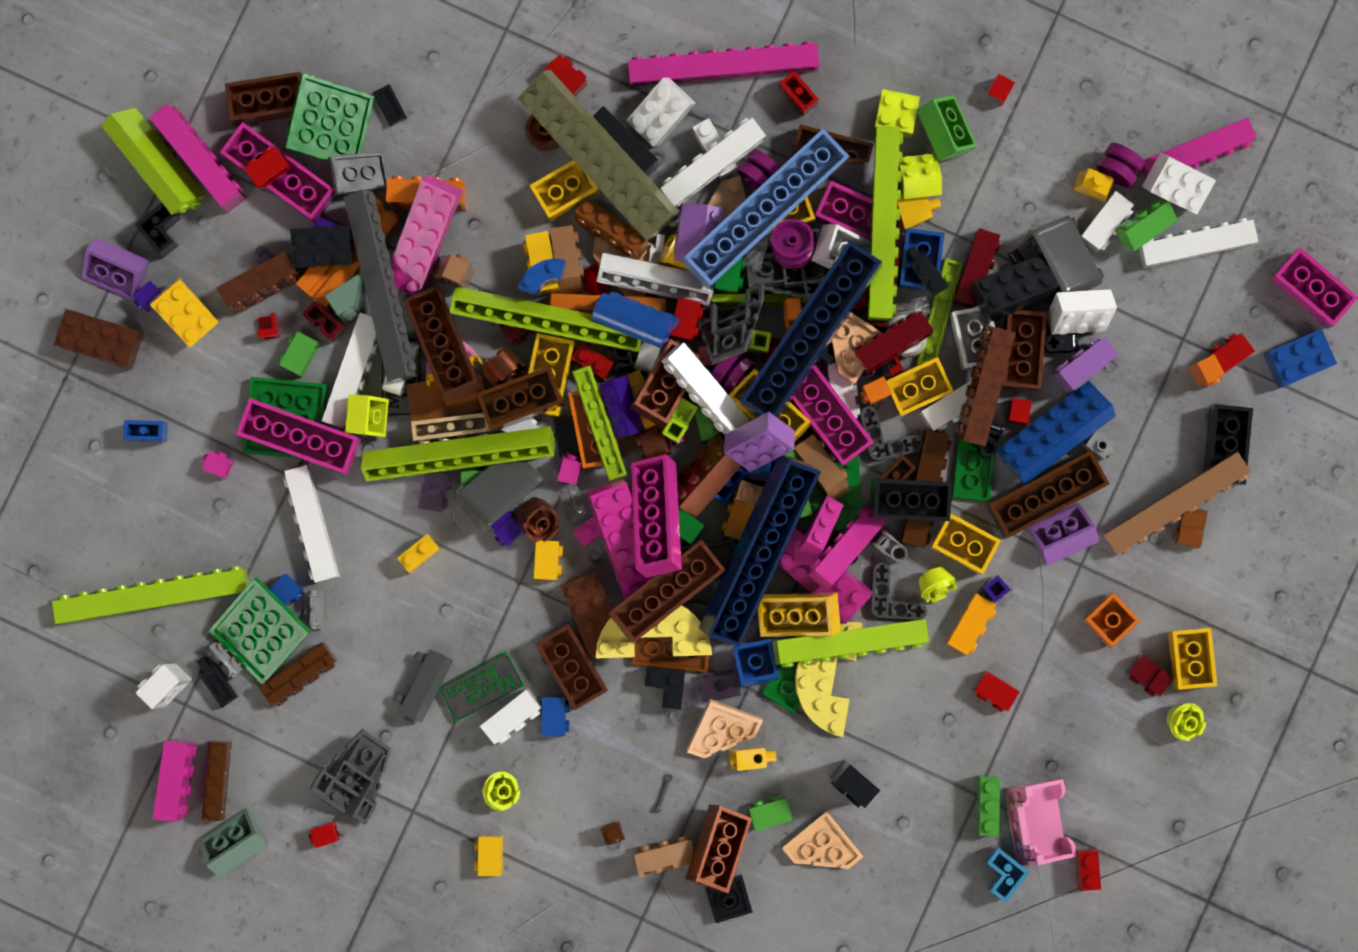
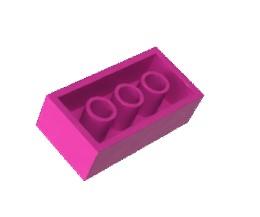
(846, 209)
(1313, 288)
(174, 780)

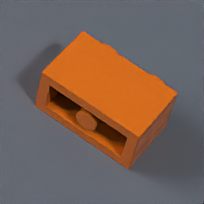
(1207, 371)
(875, 392)

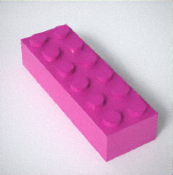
(195, 154)
(296, 187)
(424, 234)
(831, 418)
(298, 436)
(614, 516)
(656, 516)
(850, 590)

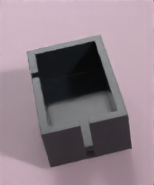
(322, 246)

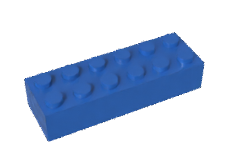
(1056, 432)

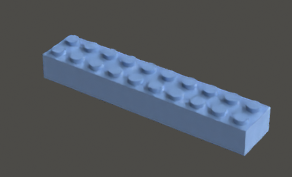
(765, 208)

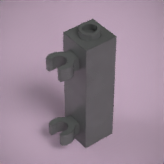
(425, 686)

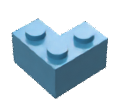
(1010, 874)

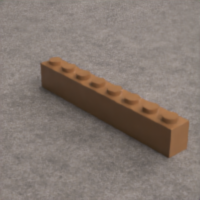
(1177, 502)

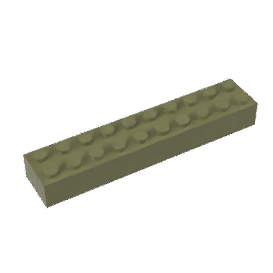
(598, 154)

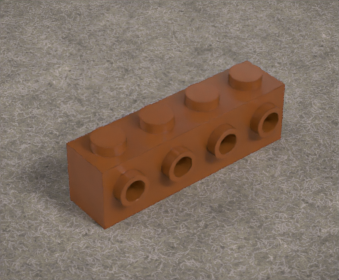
(610, 229)

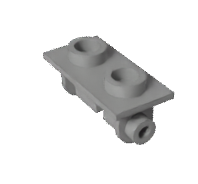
(314, 609)
(219, 653)

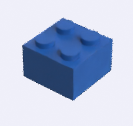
(755, 663)

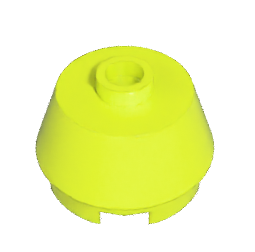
(935, 584)
(1186, 721)
(500, 791)

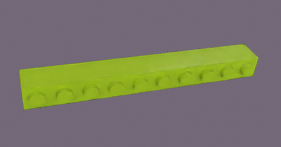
(884, 221)
(537, 318)
(458, 453)
(150, 596)

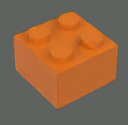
(1111, 620)

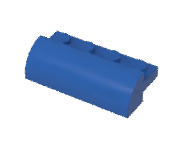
(634, 319)

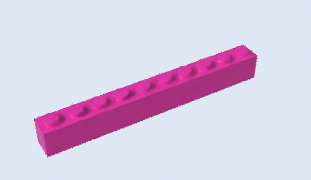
(724, 65)

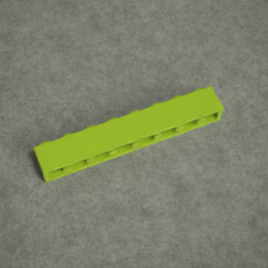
(851, 641)

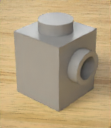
(1100, 445)

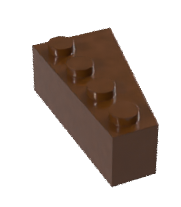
(858, 150)

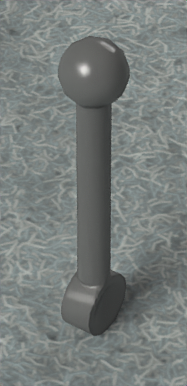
(657, 808)

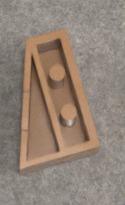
(564, 247)
(453, 271)
(831, 477)
(663, 856)

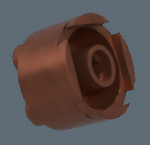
(537, 138)
(502, 367)
(653, 443)
(538, 520)

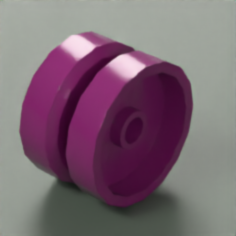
(1121, 164)
(757, 169)
(792, 243)
(732, 372)

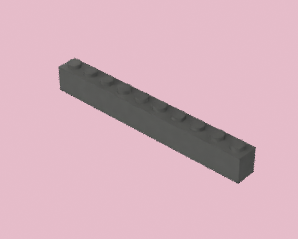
(380, 286)

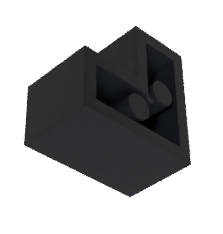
(155, 227)
(671, 681)

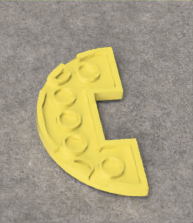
(680, 625)
(815, 687)

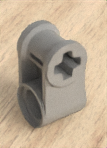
(889, 546)

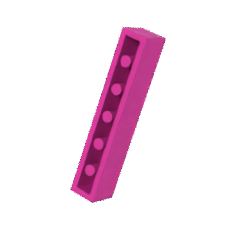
(1209, 146)
(846, 548)

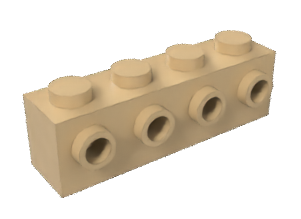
(449, 427)

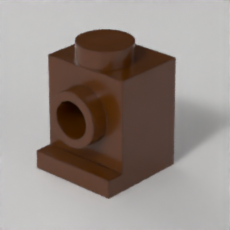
(612, 833)

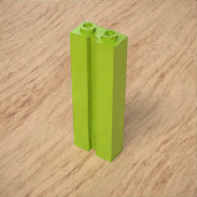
(153, 161)

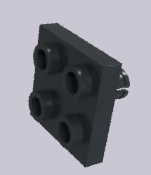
(731, 904)

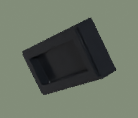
(389, 105)
(566, 436)

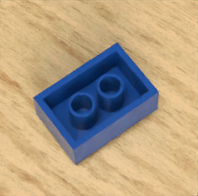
(924, 241)
(1300, 358)

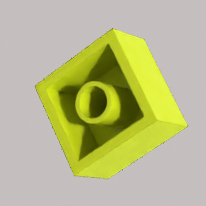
(897, 110)
(920, 176)
(366, 415)

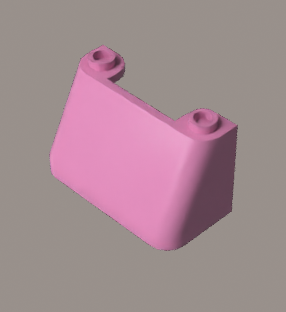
(1037, 823)

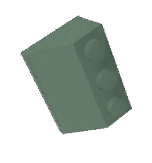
(348, 299)
(232, 843)

